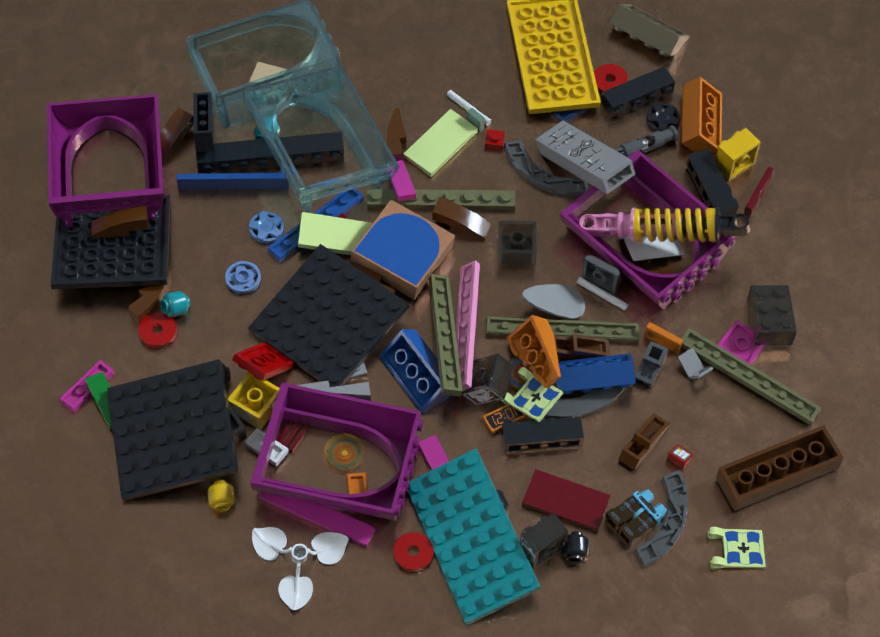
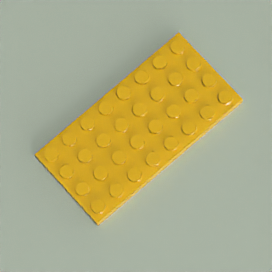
(553, 55)

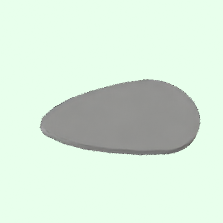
(556, 300)

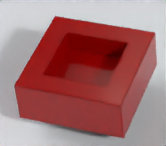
(494, 139)

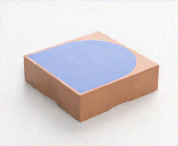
(403, 248)

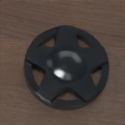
(662, 116)

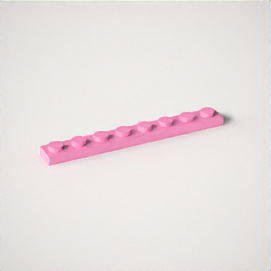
(467, 319)

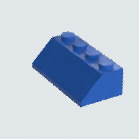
(415, 369)
(596, 373)

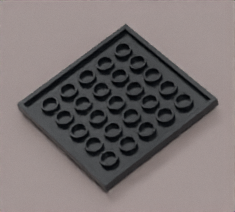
(111, 261)
(328, 317)
(172, 430)

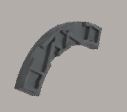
(540, 177)
(584, 405)
(673, 524)

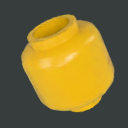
(221, 496)

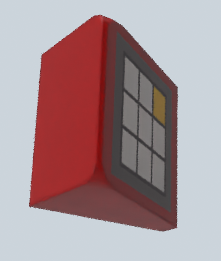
(680, 456)

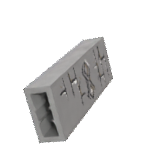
(585, 157)

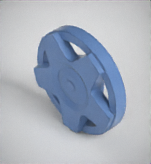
(266, 226)
(242, 277)

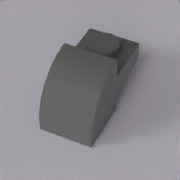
(652, 363)

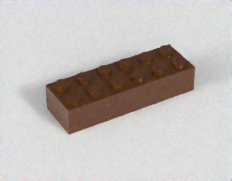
(779, 467)

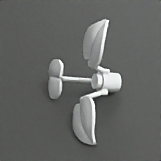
(298, 590)

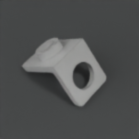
(692, 365)

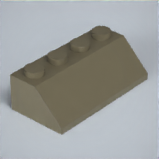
(648, 29)

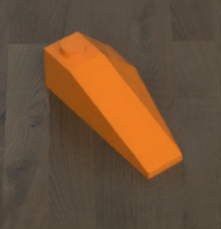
(537, 349)

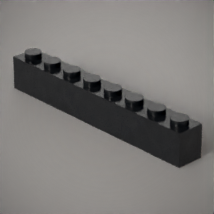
(256, 153)

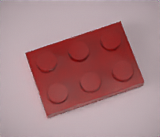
(263, 361)

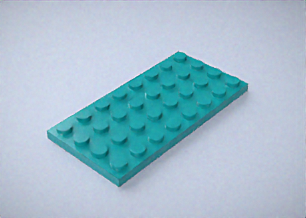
(472, 536)

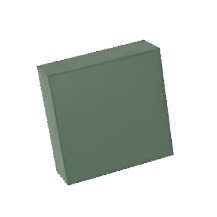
(476, 119)

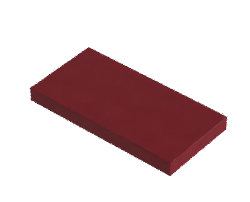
(566, 500)

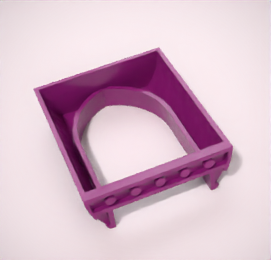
(76, 121)
(660, 192)
(385, 425)

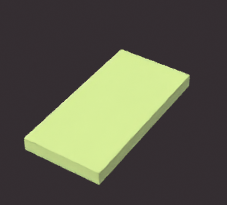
(440, 142)
(334, 233)

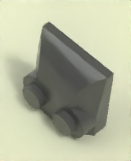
(601, 274)

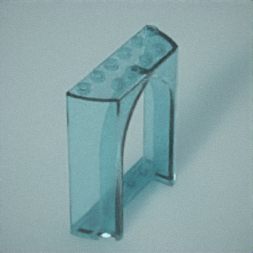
(299, 14)
(335, 97)

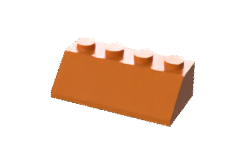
(701, 116)

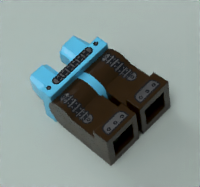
(635, 517)

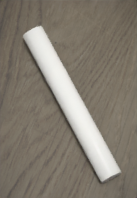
(465, 105)
(603, 294)

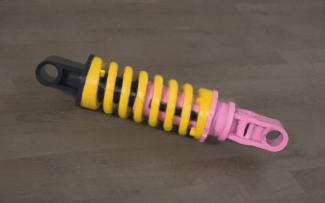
(660, 226)

